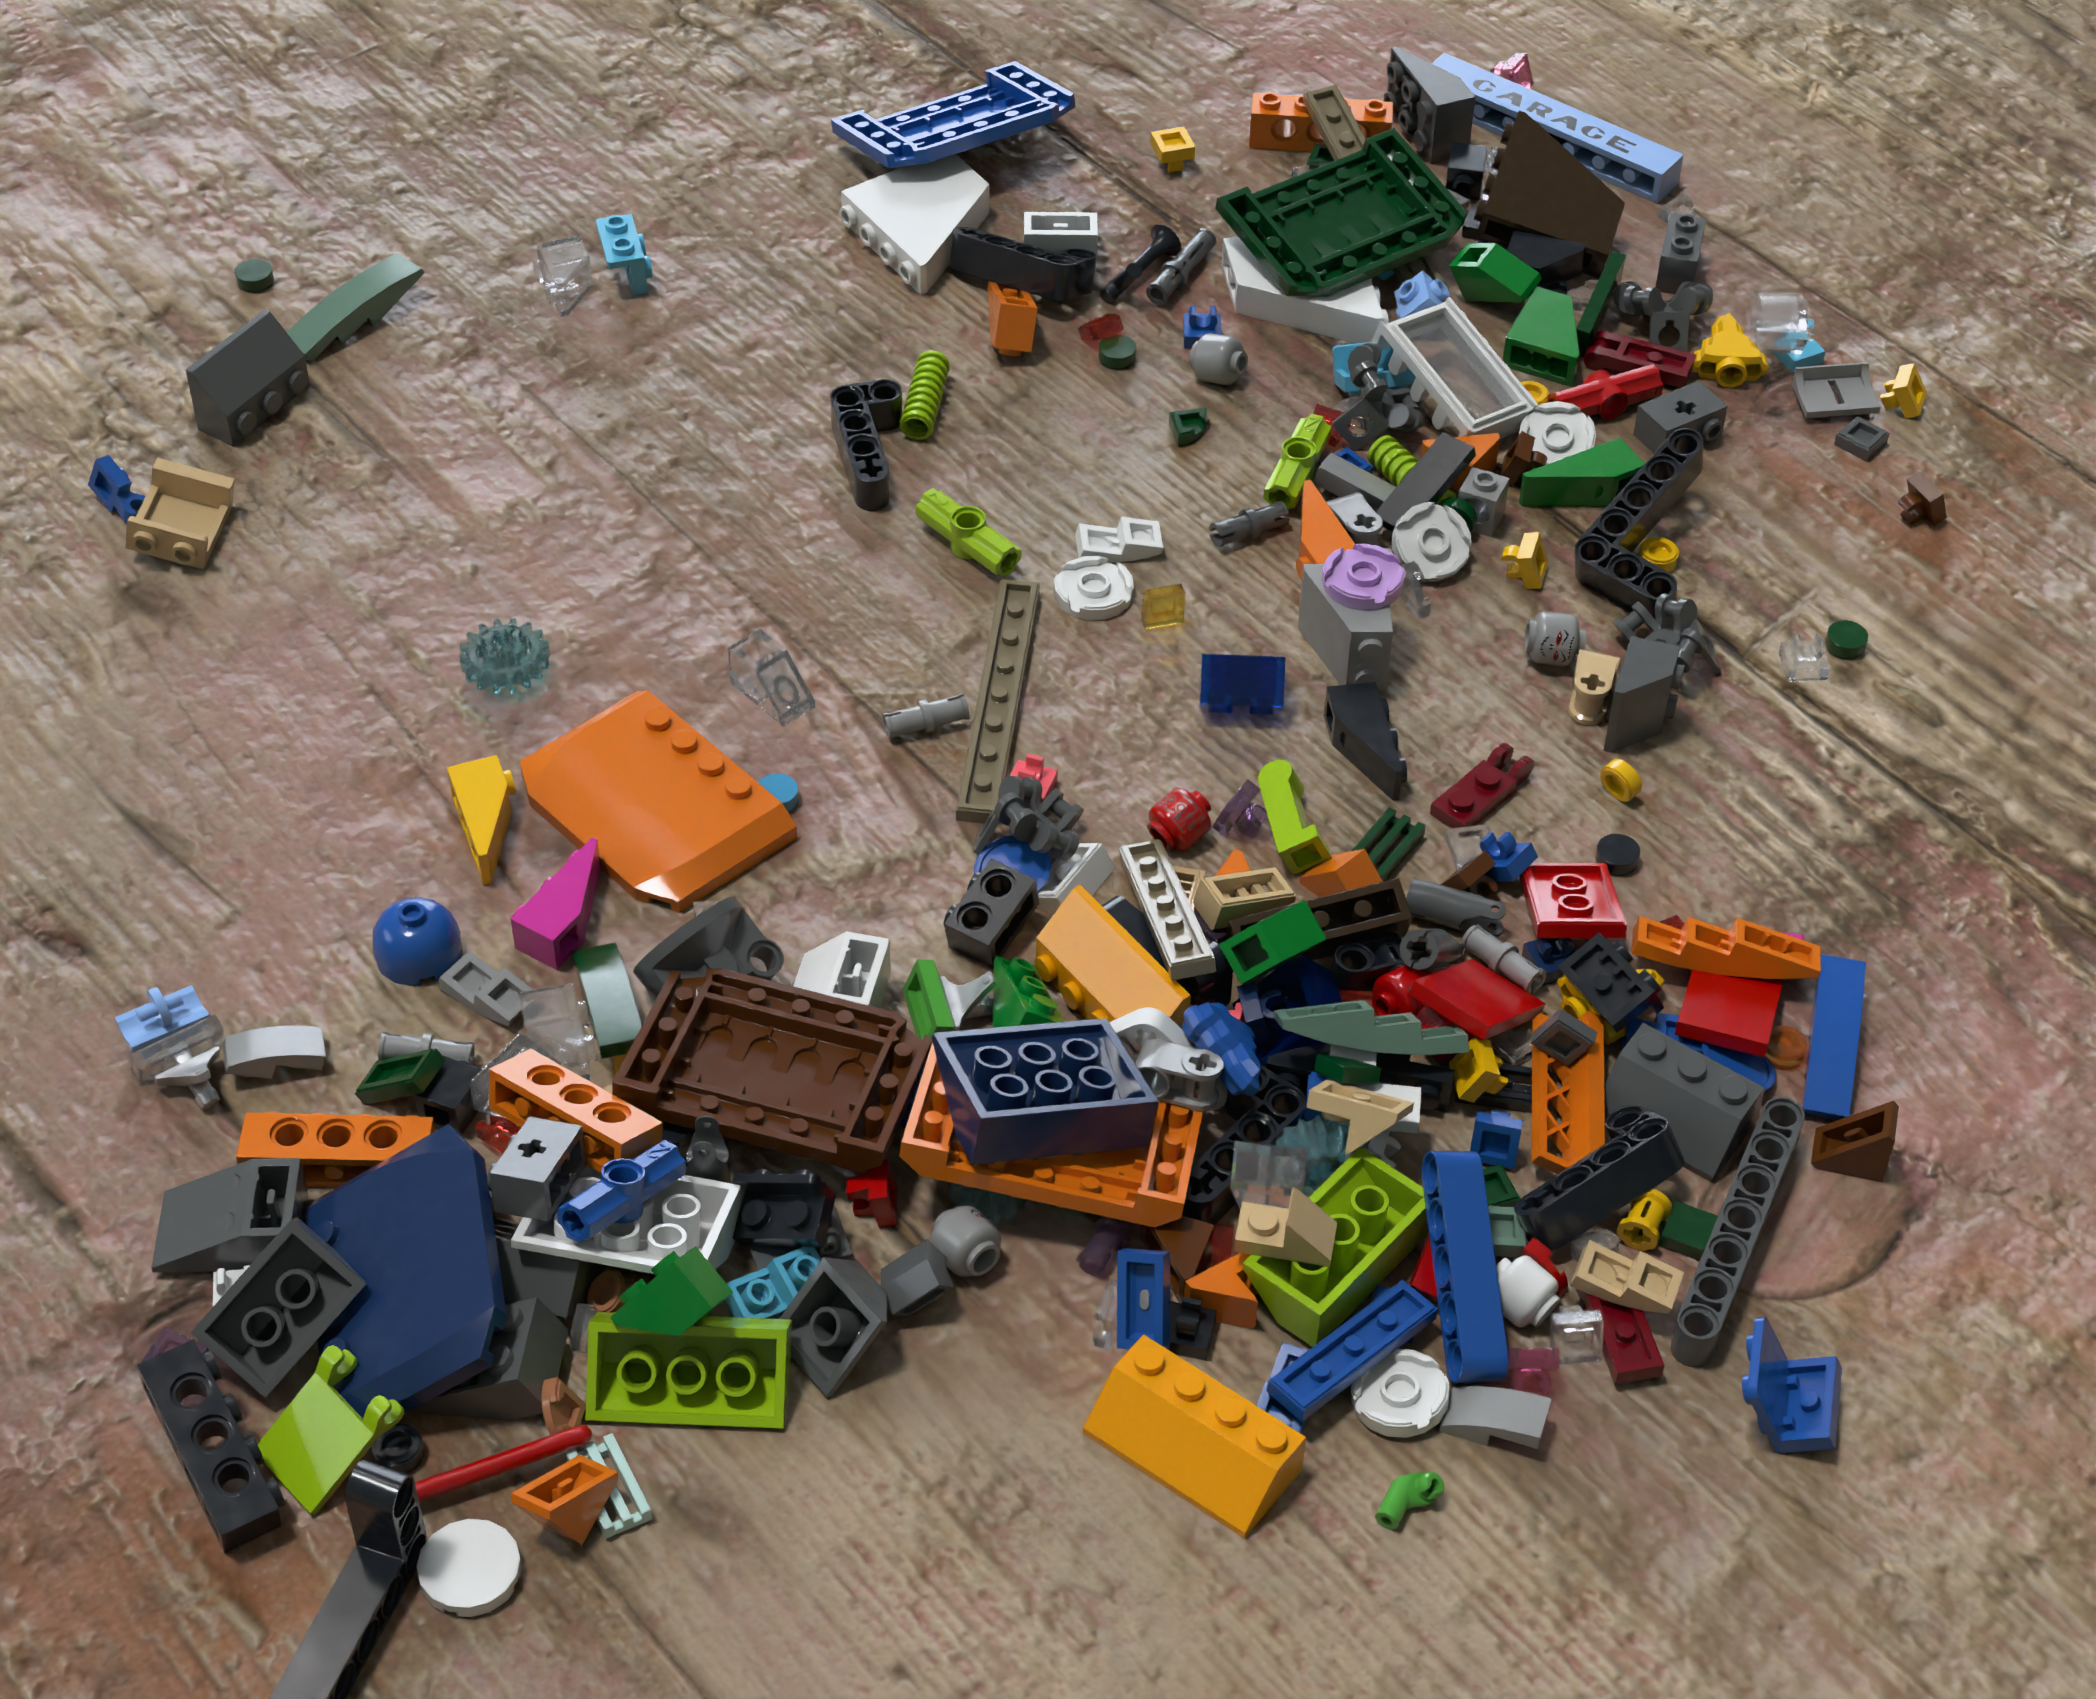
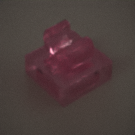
(1515, 69)
(1533, 1362)

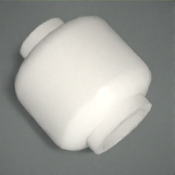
(1526, 1291)

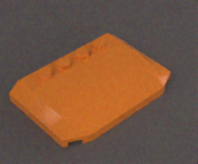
(658, 799)
(1126, 1185)

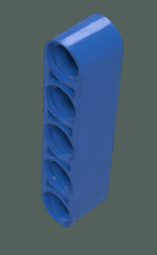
(1464, 1267)

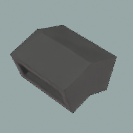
(915, 1279)

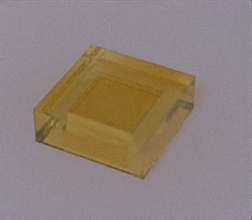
(1163, 606)

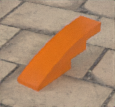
(1741, 952)

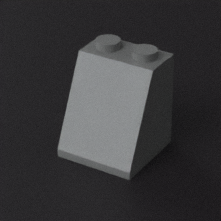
(1346, 639)

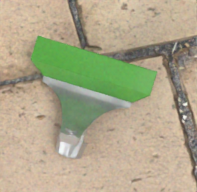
(941, 1005)

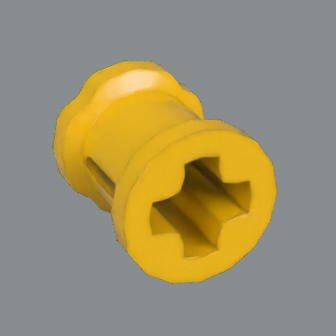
(1644, 1219)

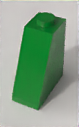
(1544, 338)

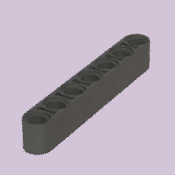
(1737, 1232)

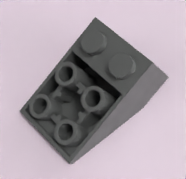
(1429, 104)
(228, 1215)
(525, 1356)

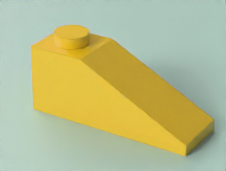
(484, 809)

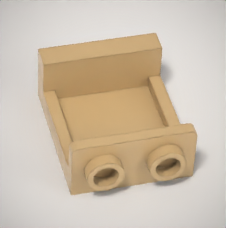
(181, 514)

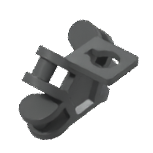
(1688, 301)
(1384, 405)
(1687, 630)
(1028, 818)

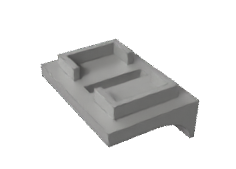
(1850, 382)

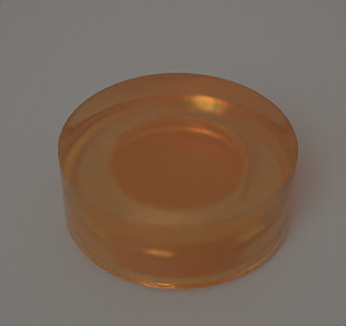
(1786, 1048)

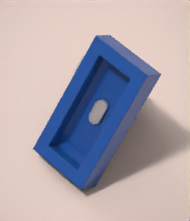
(1143, 1296)

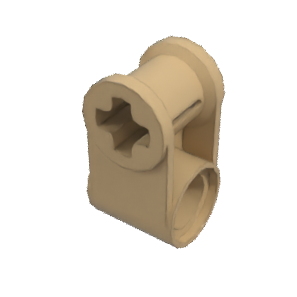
(1593, 685)

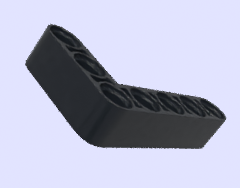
(1630, 520)
(367, 1591)

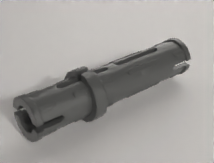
(1163, 285)

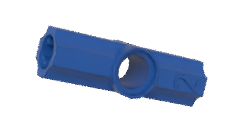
(621, 1191)

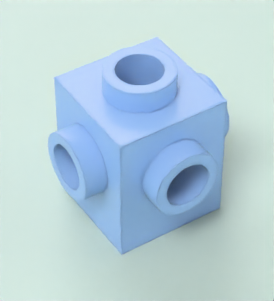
(1419, 294)

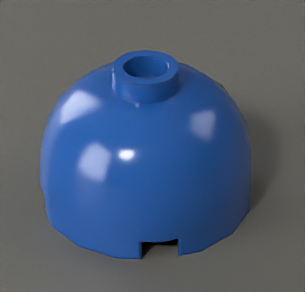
(416, 941)

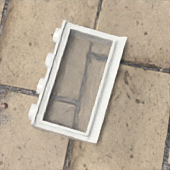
(1456, 370)

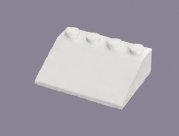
(675, 1219)

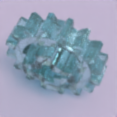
(504, 656)

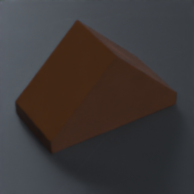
(1858, 1143)
(1189, 1248)

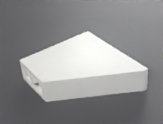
(913, 214)
(1254, 293)

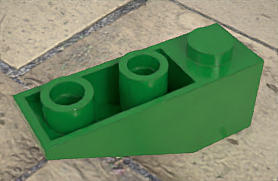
(1582, 479)
(1021, 995)

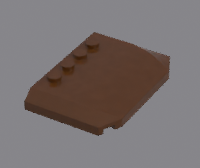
(775, 1067)

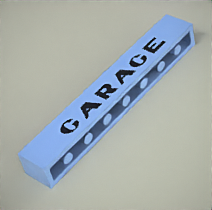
(1600, 146)

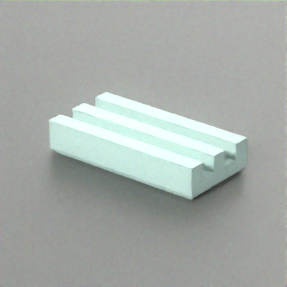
(626, 1520)

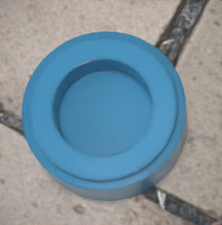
(783, 788)

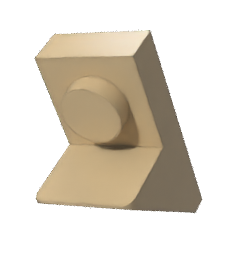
(1367, 1110)
(1292, 1234)

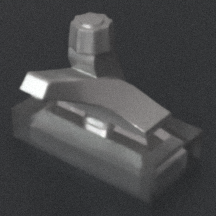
(183, 1060)

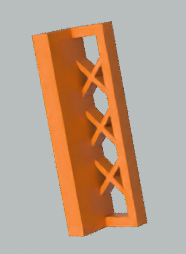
(1578, 1101)

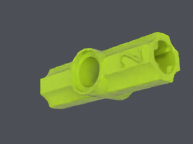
(1298, 461)
(968, 532)

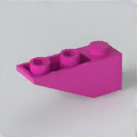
(559, 913)

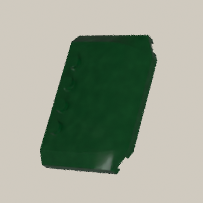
(1346, 218)

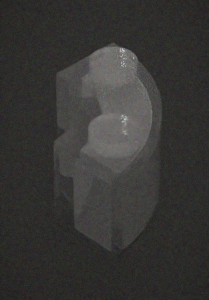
(1780, 321)

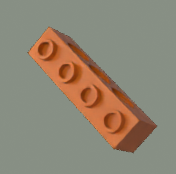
(1299, 132)
(545, 1090)
(329, 1145)

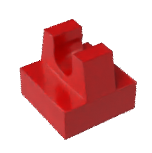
(875, 1195)

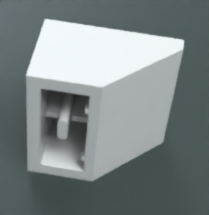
(1061, 230)
(848, 968)

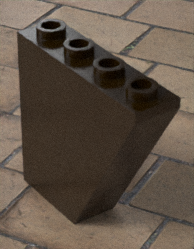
(1547, 194)

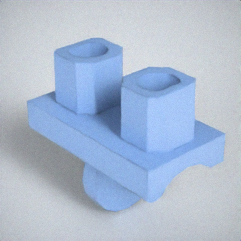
(160, 1017)

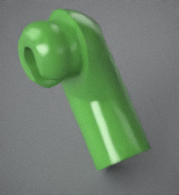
(1408, 1493)

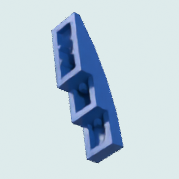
(1834, 1038)

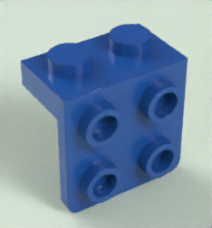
(1791, 1398)

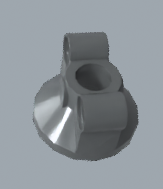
(711, 940)

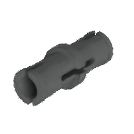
(1249, 524)

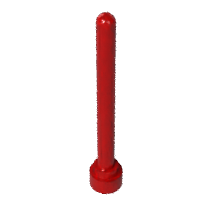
(503, 1462)

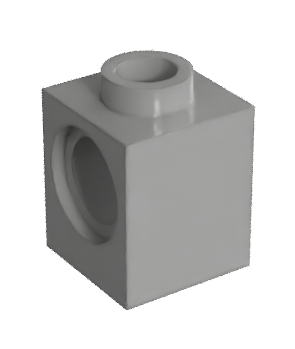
(1488, 497)

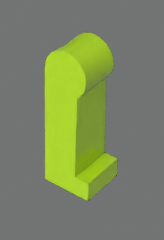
(1296, 841)

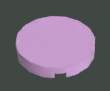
(1363, 577)

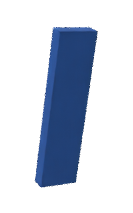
(1351, 1350)

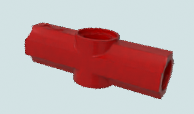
(1612, 394)

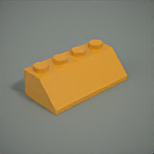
(1102, 965)
(1195, 1436)

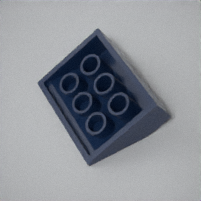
(1043, 1091)

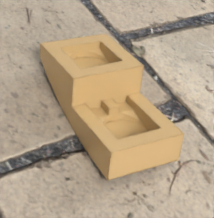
(1634, 1283)

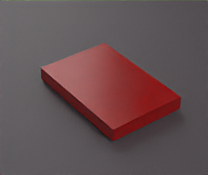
(1572, 900)
(1476, 999)
(1729, 1011)

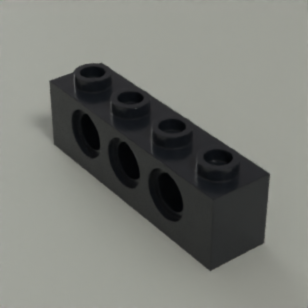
(232, 1516)

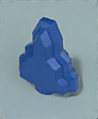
(1216, 1030)

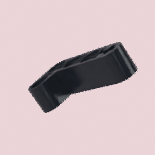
(1023, 266)
(856, 417)
(1204, 988)
(1258, 1120)
(1603, 1182)

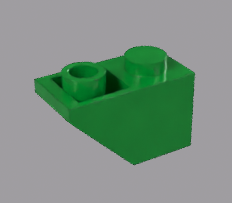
(1492, 274)
(1272, 942)
(676, 1298)

